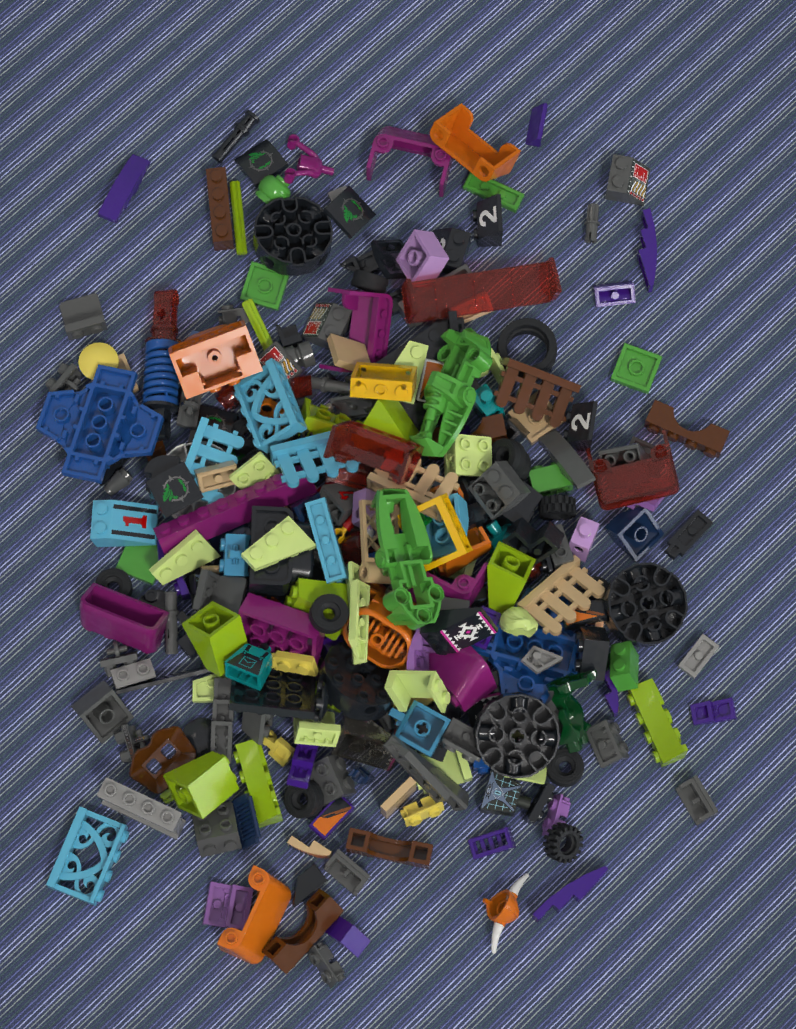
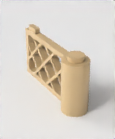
(368, 569)

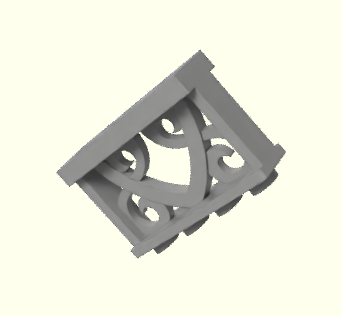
(141, 808)

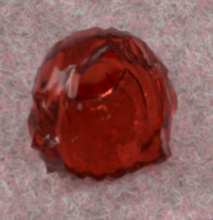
(352, 548)

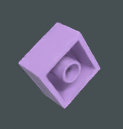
(422, 256)

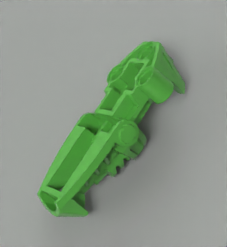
(451, 390)
(403, 560)

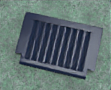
(246, 821)

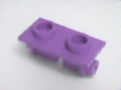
(556, 807)

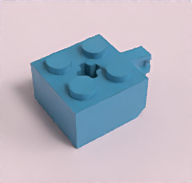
(232, 562)
(418, 715)

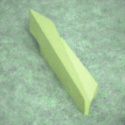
(358, 596)

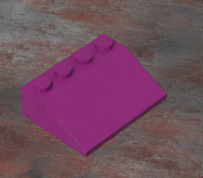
(279, 627)

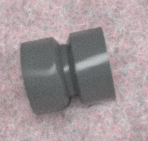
(302, 354)

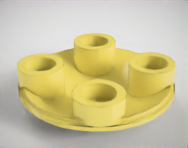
(97, 354)

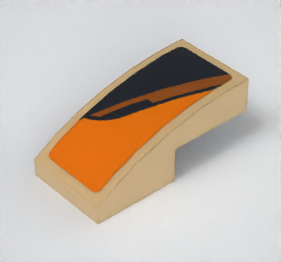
(315, 849)

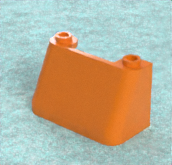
(262, 920)

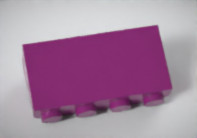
(122, 618)
(464, 676)

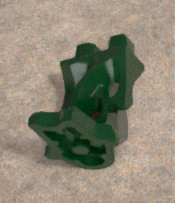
(568, 710)

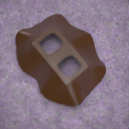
(184, 753)

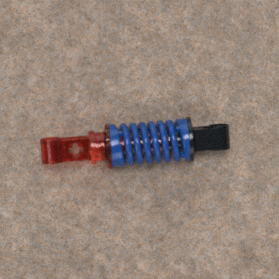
(159, 374)

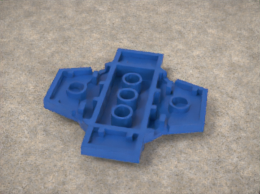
(100, 424)
(507, 651)

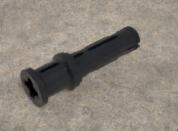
(243, 129)

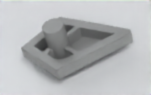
(540, 659)

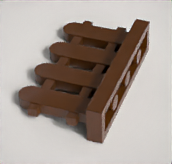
(525, 389)

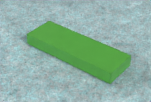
(510, 198)

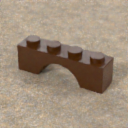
(219, 208)
(490, 426)
(709, 440)
(380, 847)
(287, 951)

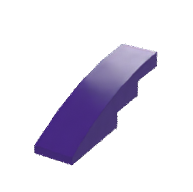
(124, 188)
(648, 255)
(302, 765)
(577, 889)

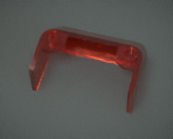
(374, 448)
(635, 480)

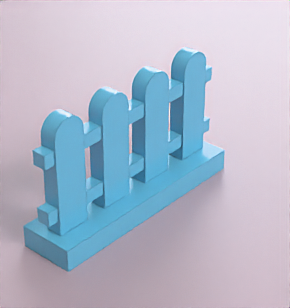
(304, 451)
(206, 452)
(326, 541)

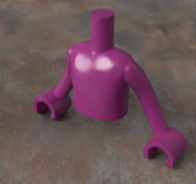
(306, 165)

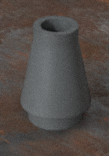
(118, 481)

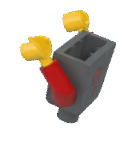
(340, 505)

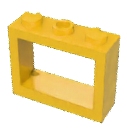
(383, 381)
(453, 526)

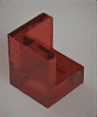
(301, 386)

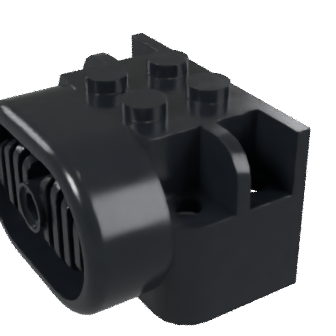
(277, 578)

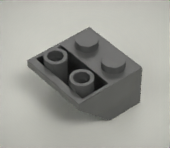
(623, 454)
(499, 489)
(257, 726)

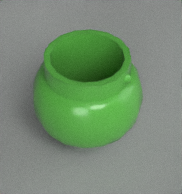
(272, 188)

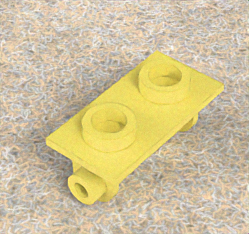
(414, 815)

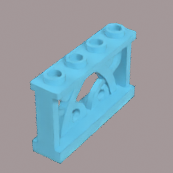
(275, 378)
(78, 828)

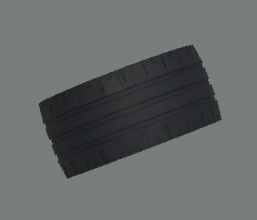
(535, 328)

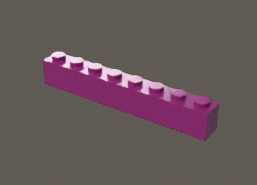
(232, 510)

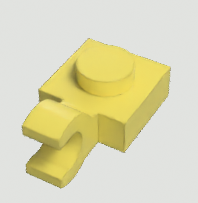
(279, 749)

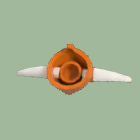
(503, 909)

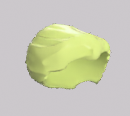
(518, 622)

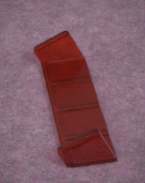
(481, 291)

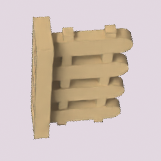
(420, 492)
(561, 583)

